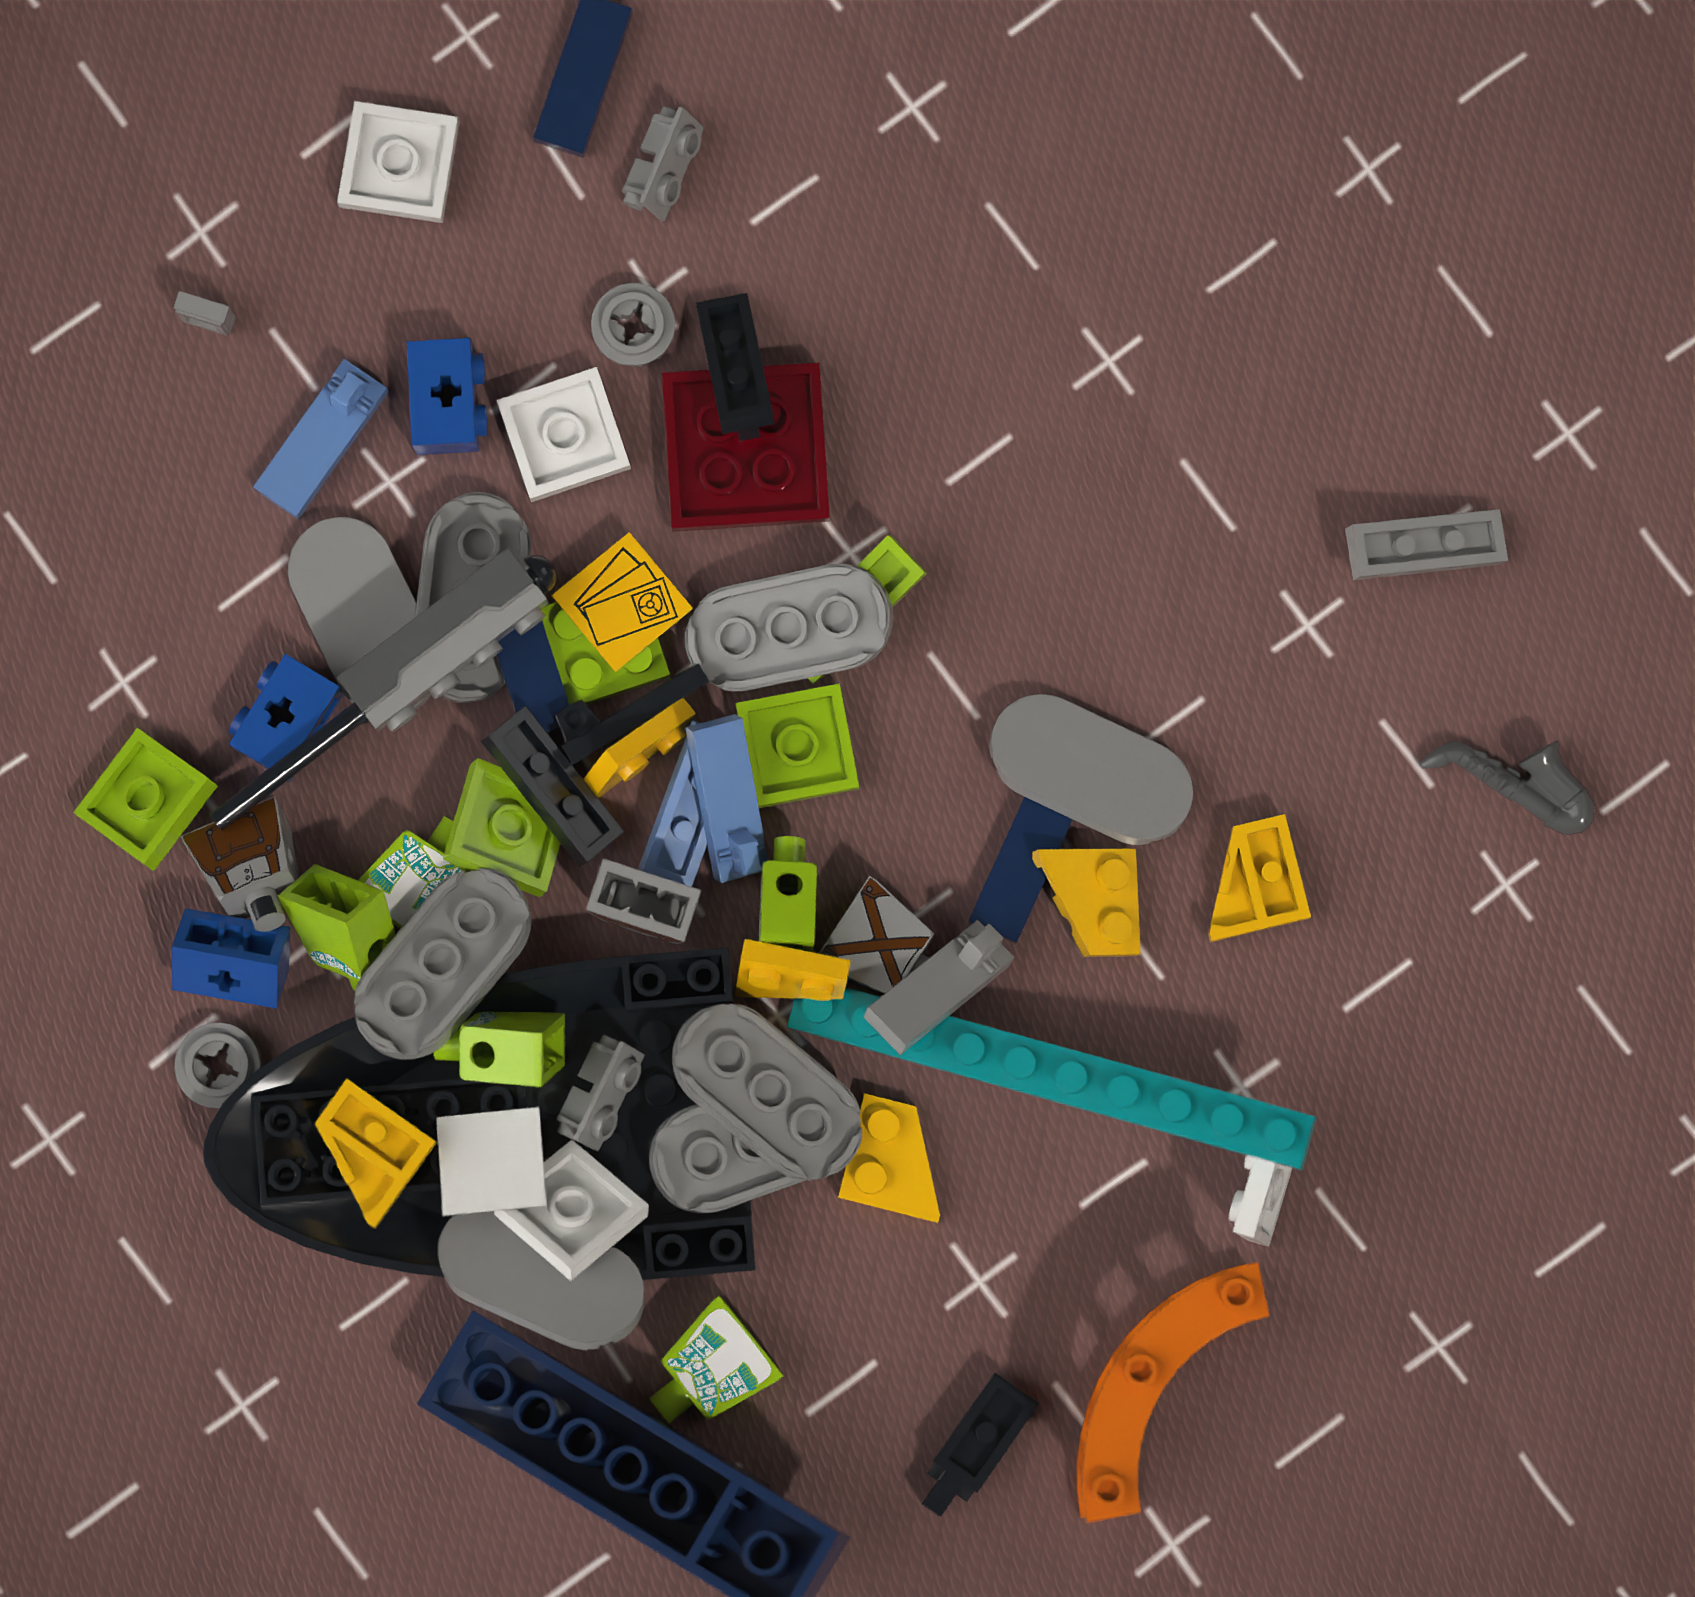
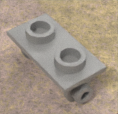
(674, 141)
(593, 1115)

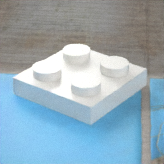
(398, 162)
(564, 434)
(1258, 1206)
(582, 1214)

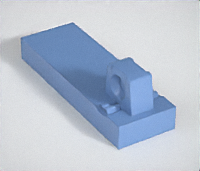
(321, 439)
(727, 797)
(678, 831)

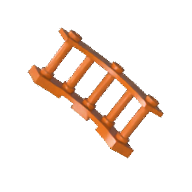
(1139, 1373)

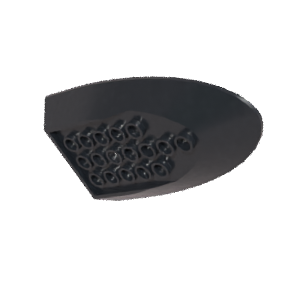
(285, 1179)

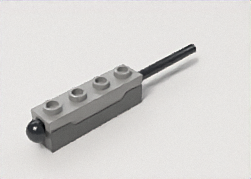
(419, 662)

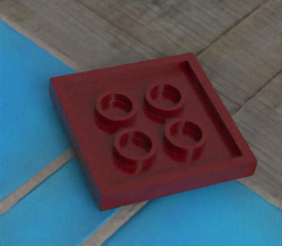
(751, 481)

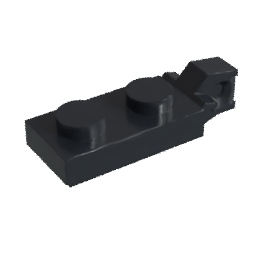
(978, 1443)

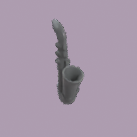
(1549, 793)

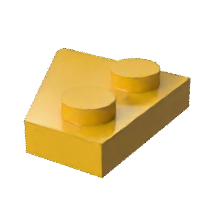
(632, 752)
(1258, 881)
(1097, 897)
(789, 973)
(372, 1148)
(891, 1162)

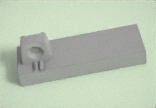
(1426, 544)
(939, 986)

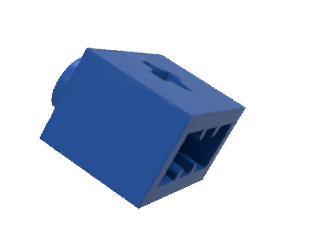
(430, 368)
(311, 701)
(230, 959)

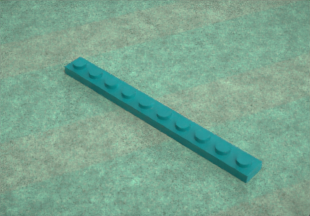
(1075, 1080)

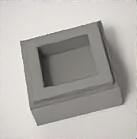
(204, 313)

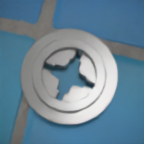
(623, 303)
(211, 1040)

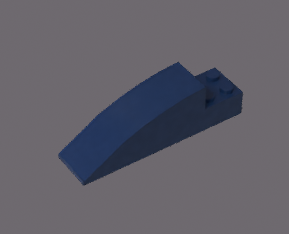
(629, 1467)

